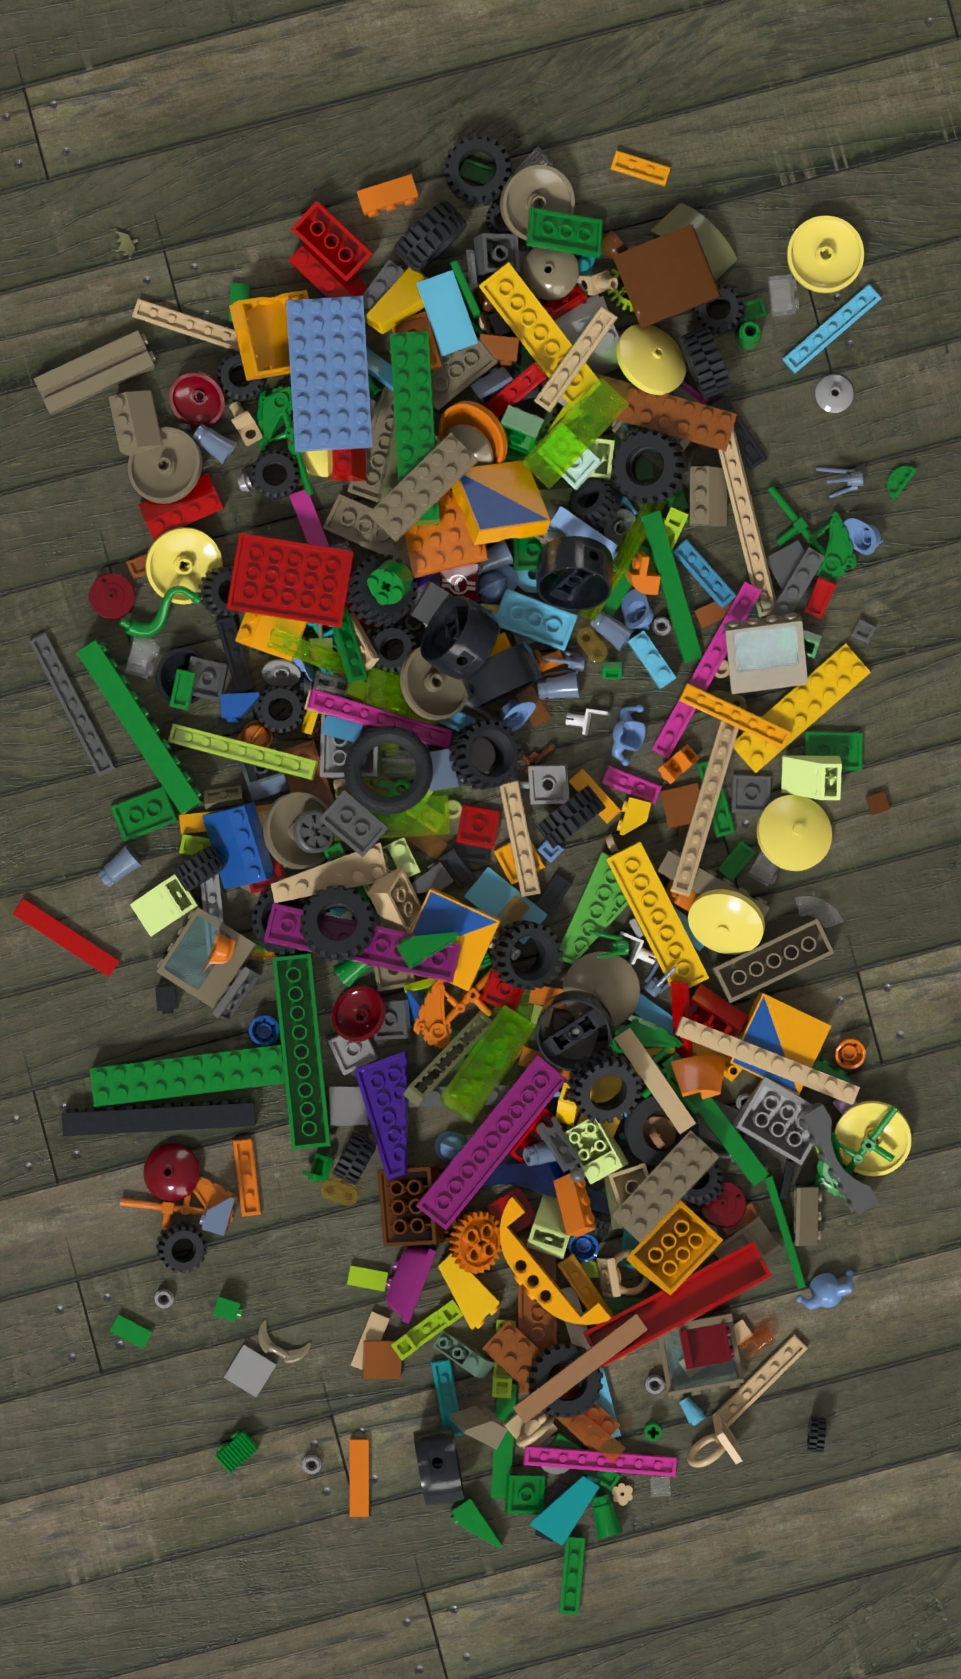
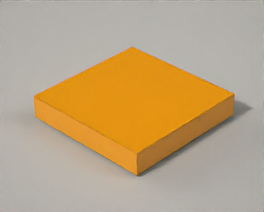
(507, 862)

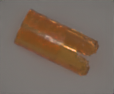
(761, 1340)

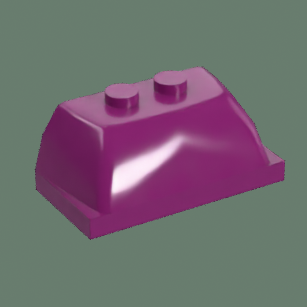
(409, 1279)

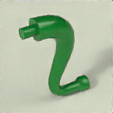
(152, 628)

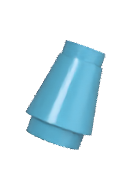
(692, 1411)

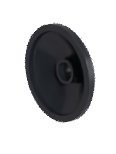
(167, 668)

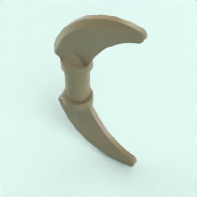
(288, 1356)

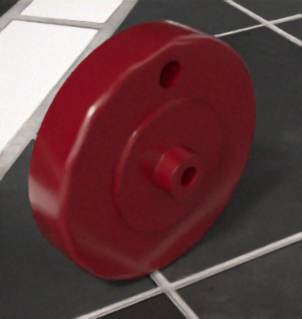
(112, 596)
(728, 1207)

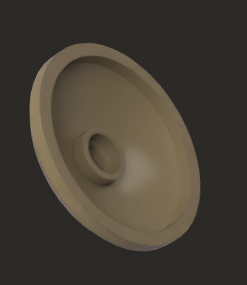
(556, 283)
(475, 442)

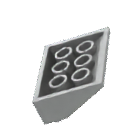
(334, 753)
(774, 1120)

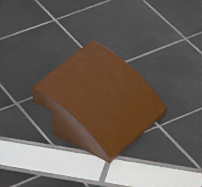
(667, 276)
(403, 1221)

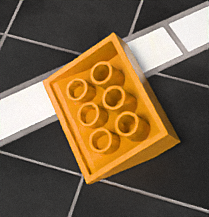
(256, 631)
(674, 1248)

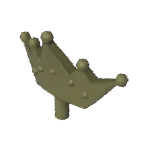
(126, 244)

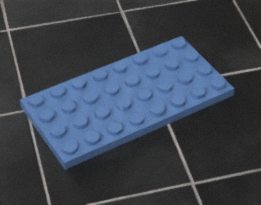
(329, 374)

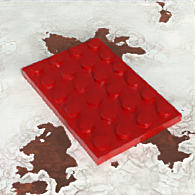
(290, 580)

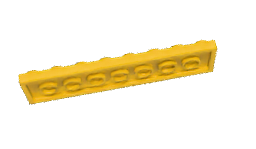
(534, 327)
(805, 705)
(656, 915)

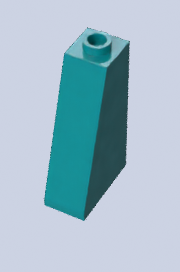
(563, 1514)

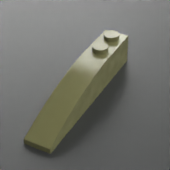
(390, 472)
(447, 1059)

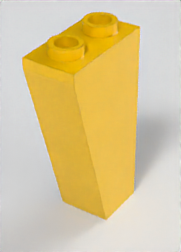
(398, 303)
(469, 1292)

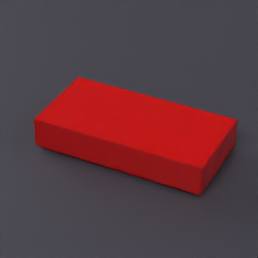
(820, 597)

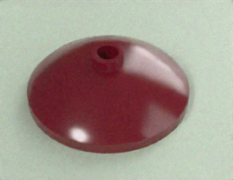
(191, 407)
(350, 1010)
(183, 1176)

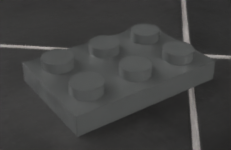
(353, 823)
(236, 994)

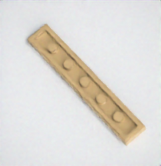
(186, 324)
(575, 359)
(519, 839)
(655, 1081)
(761, 1380)

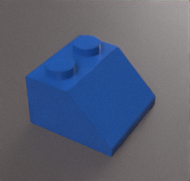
(237, 705)

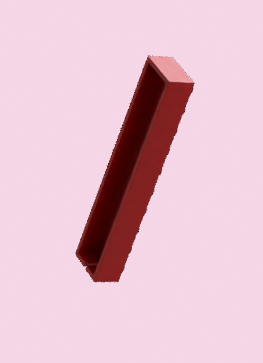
(693, 1298)

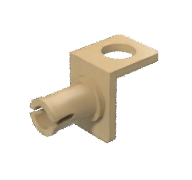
(597, 283)
(243, 422)

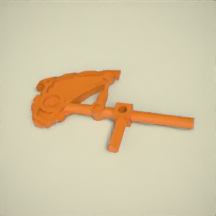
(432, 1015)
(205, 1191)

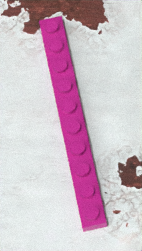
(705, 671)

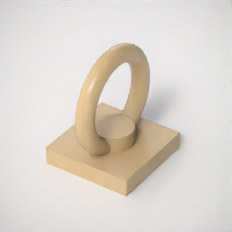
(611, 1278)
(532, 1432)
(725, 1441)

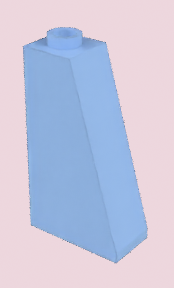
(569, 524)

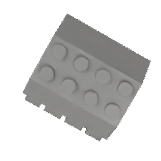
(574, 323)

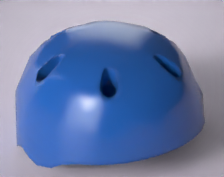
(264, 1030)
(584, 1245)

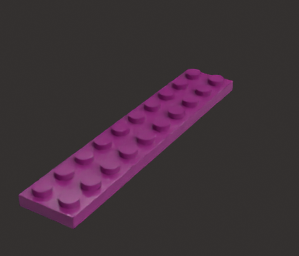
(285, 930)
(491, 1142)

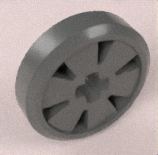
(303, 833)

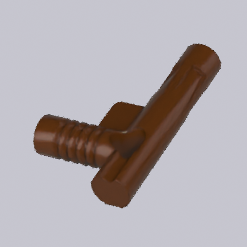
(534, 757)

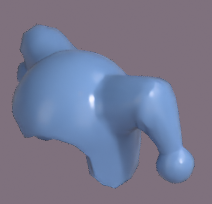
(628, 733)
(827, 1291)

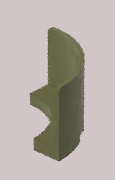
(715, 246)

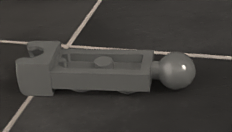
(561, 1149)

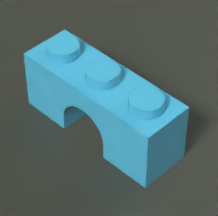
(651, 659)

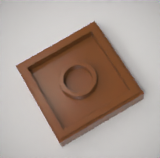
(679, 804)
(380, 1360)

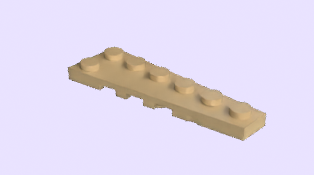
(346, 871)

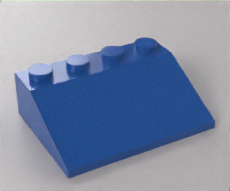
(241, 845)

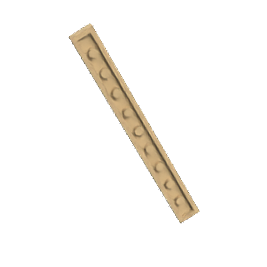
(747, 525)
(704, 809)
(767, 1060)

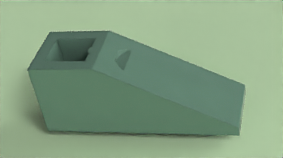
(464, 1355)

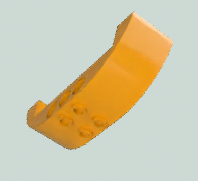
(558, 1303)

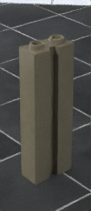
(95, 372)

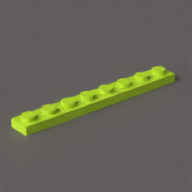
(242, 751)

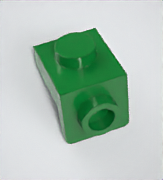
(320, 1168)

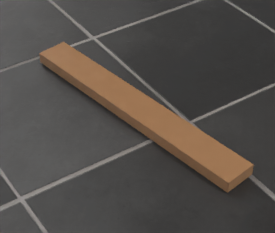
(580, 1368)

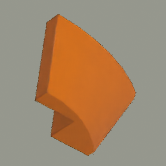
(700, 1074)

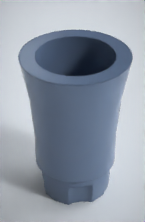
(214, 443)
(498, 556)
(612, 630)
(559, 687)
(119, 866)
(538, 1154)

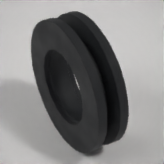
(634, 1131)

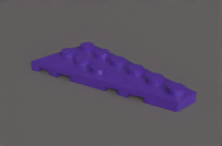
(387, 1108)

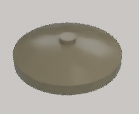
(538, 188)
(168, 470)
(429, 690)
(279, 830)
(608, 979)

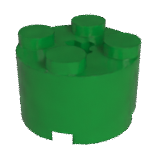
(390, 582)

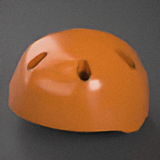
(849, 1052)

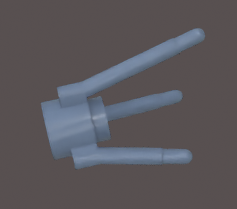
(852, 479)
(575, 663)
(656, 986)

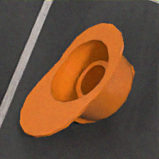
(256, 734)
(221, 950)

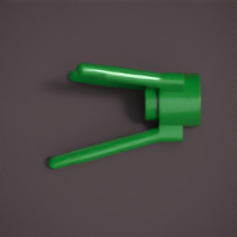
(619, 947)

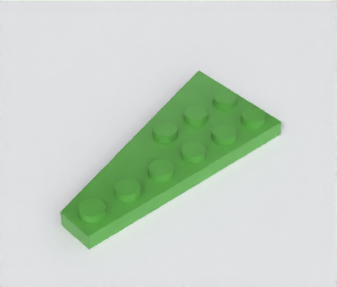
(595, 911)

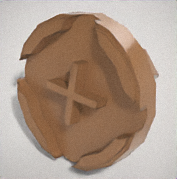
(659, 1132)

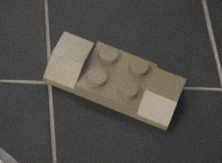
(753, 1232)

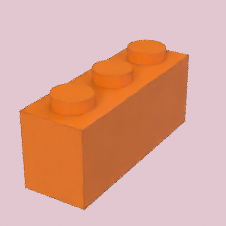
(388, 196)
(574, 1206)

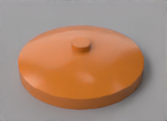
(479, 417)

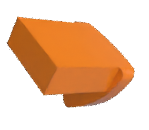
(546, 665)

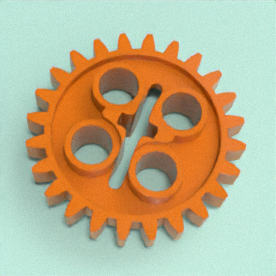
(476, 1242)

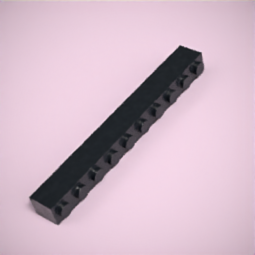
(158, 1118)

